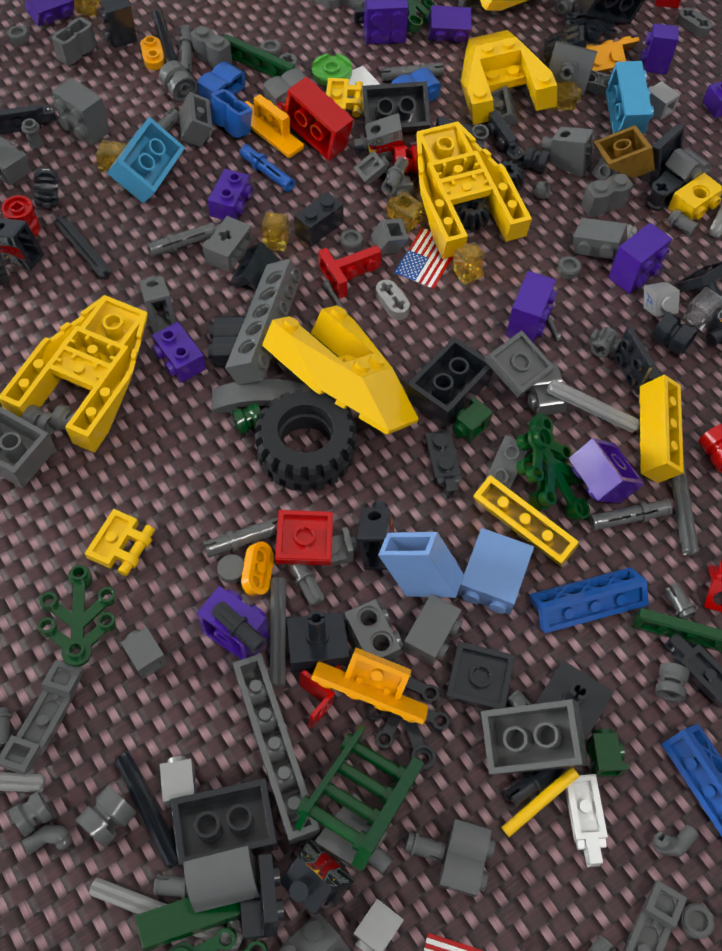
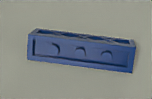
(590, 601)
(700, 768)

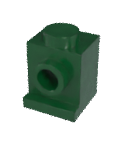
(472, 421)
(606, 754)

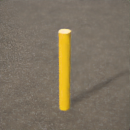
(540, 801)

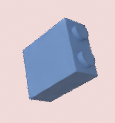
(421, 564)
(495, 571)

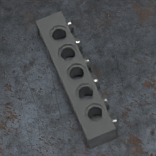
(271, 301)
(274, 746)

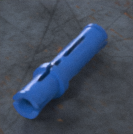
(267, 167)

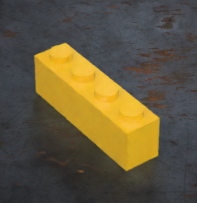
(661, 429)
(526, 521)

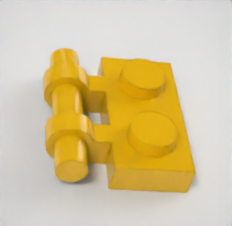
(339, 91)
(113, 537)

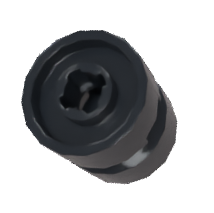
(673, 333)

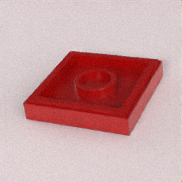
(304, 537)

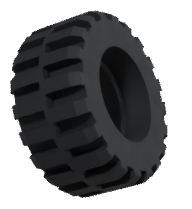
(311, 468)

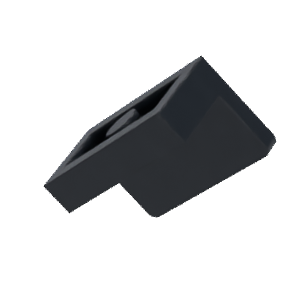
(253, 265)

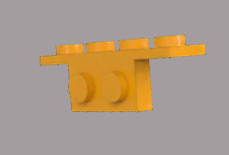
(611, 52)
(273, 126)
(375, 682)

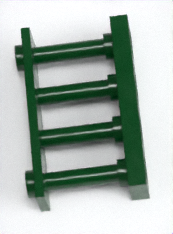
(377, 819)

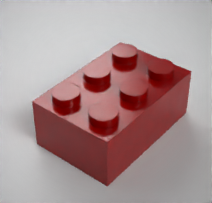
(318, 118)

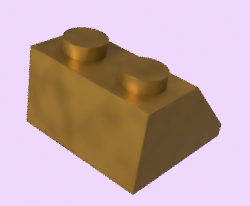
(627, 152)

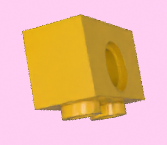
(697, 197)

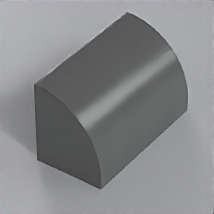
(221, 879)

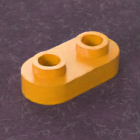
(152, 53)
(257, 569)

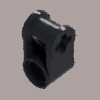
(663, 191)

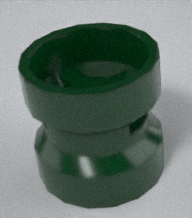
(246, 418)

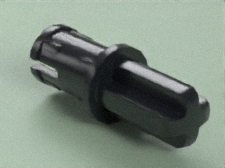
(238, 626)
(530, 785)

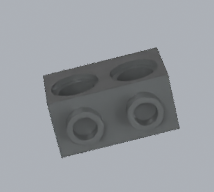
(367, 636)

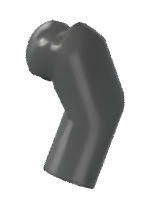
(675, 845)

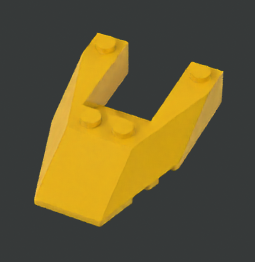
(502, 61)
(458, 171)
(91, 352)
(355, 378)

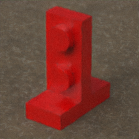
(348, 267)

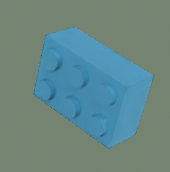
(629, 97)
(146, 160)

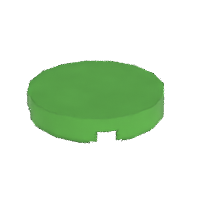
(331, 67)

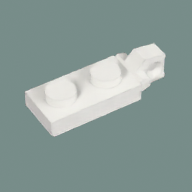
(587, 818)

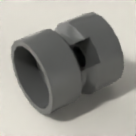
(177, 80)
(106, 816)

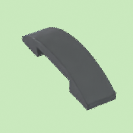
(231, 395)
(43, 720)
(656, 919)

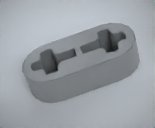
(388, 301)

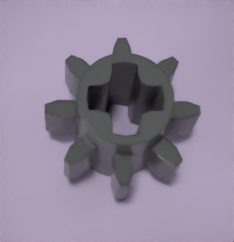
(604, 342)

